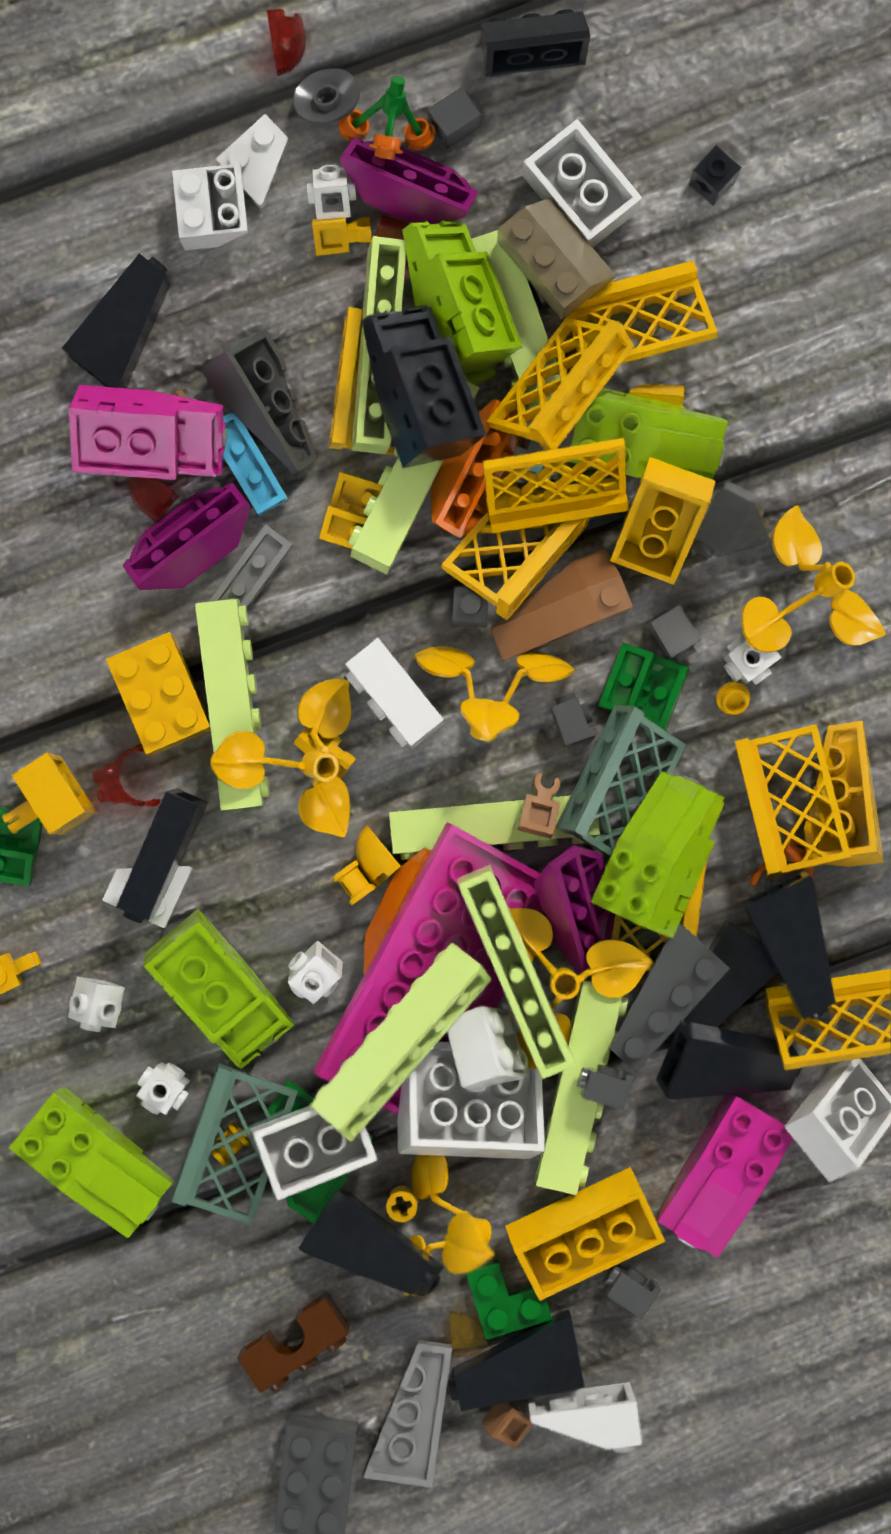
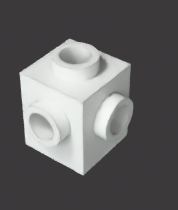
(331, 192)
(740, 669)
(314, 972)
(95, 1003)
(172, 1079)

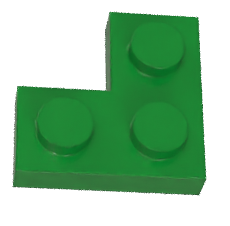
(500, 1310)

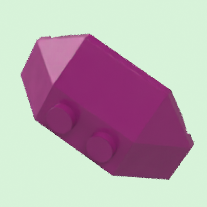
(409, 185)
(189, 539)
(565, 900)

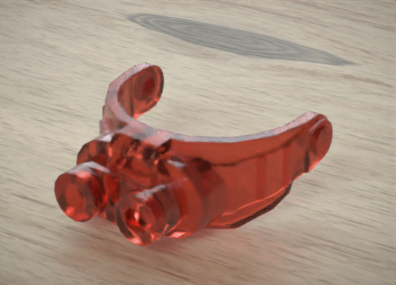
(110, 783)

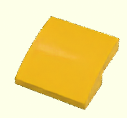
(347, 508)

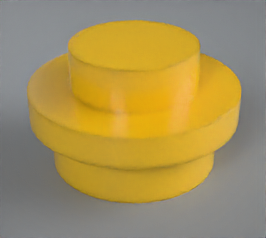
(733, 698)

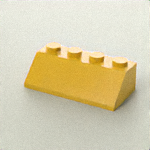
(584, 1234)

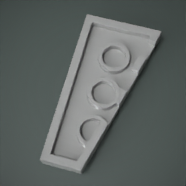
(413, 1425)

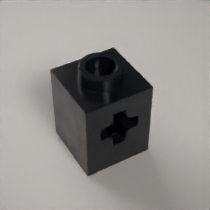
(714, 175)

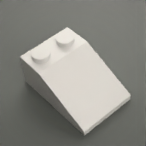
(593, 1414)

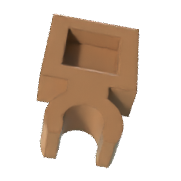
(539, 811)

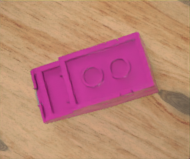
(145, 434)
(724, 1174)

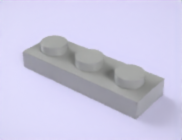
(254, 567)

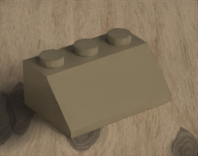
(554, 256)

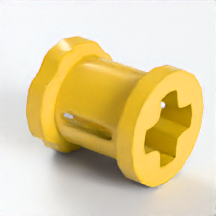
(353, 882)
(221, 1153)
(396, 1212)

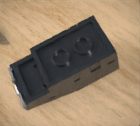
(420, 387)

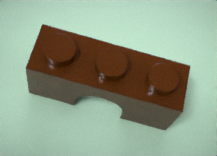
(270, 1361)

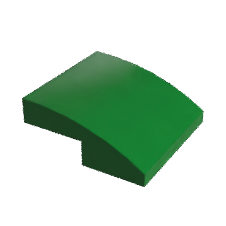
(645, 682)
(18, 851)

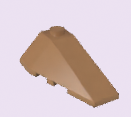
(570, 602)

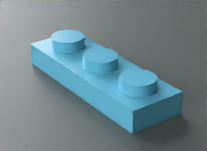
(251, 468)

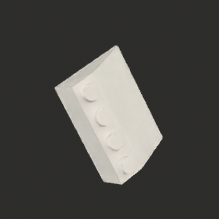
(468, 1122)

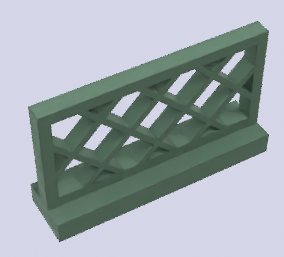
(603, 773)
(204, 1137)

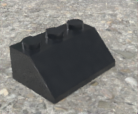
(534, 42)

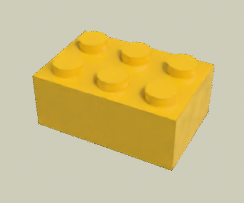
(662, 520)
(159, 694)

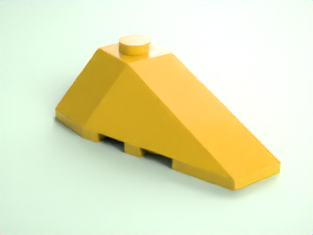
(853, 786)

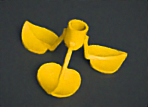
(799, 544)
(485, 715)
(321, 807)
(613, 965)
(466, 1236)

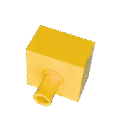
(51, 796)

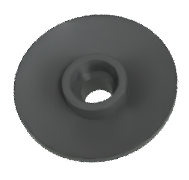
(326, 96)

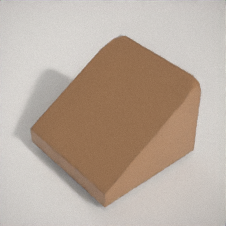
(507, 1423)

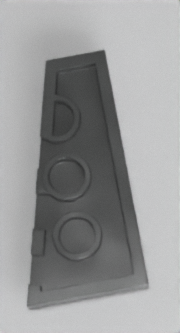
(672, 989)

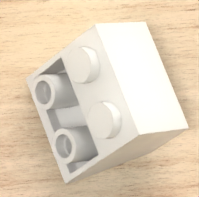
(209, 205)
(487, 1048)

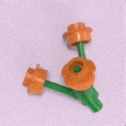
(417, 133)

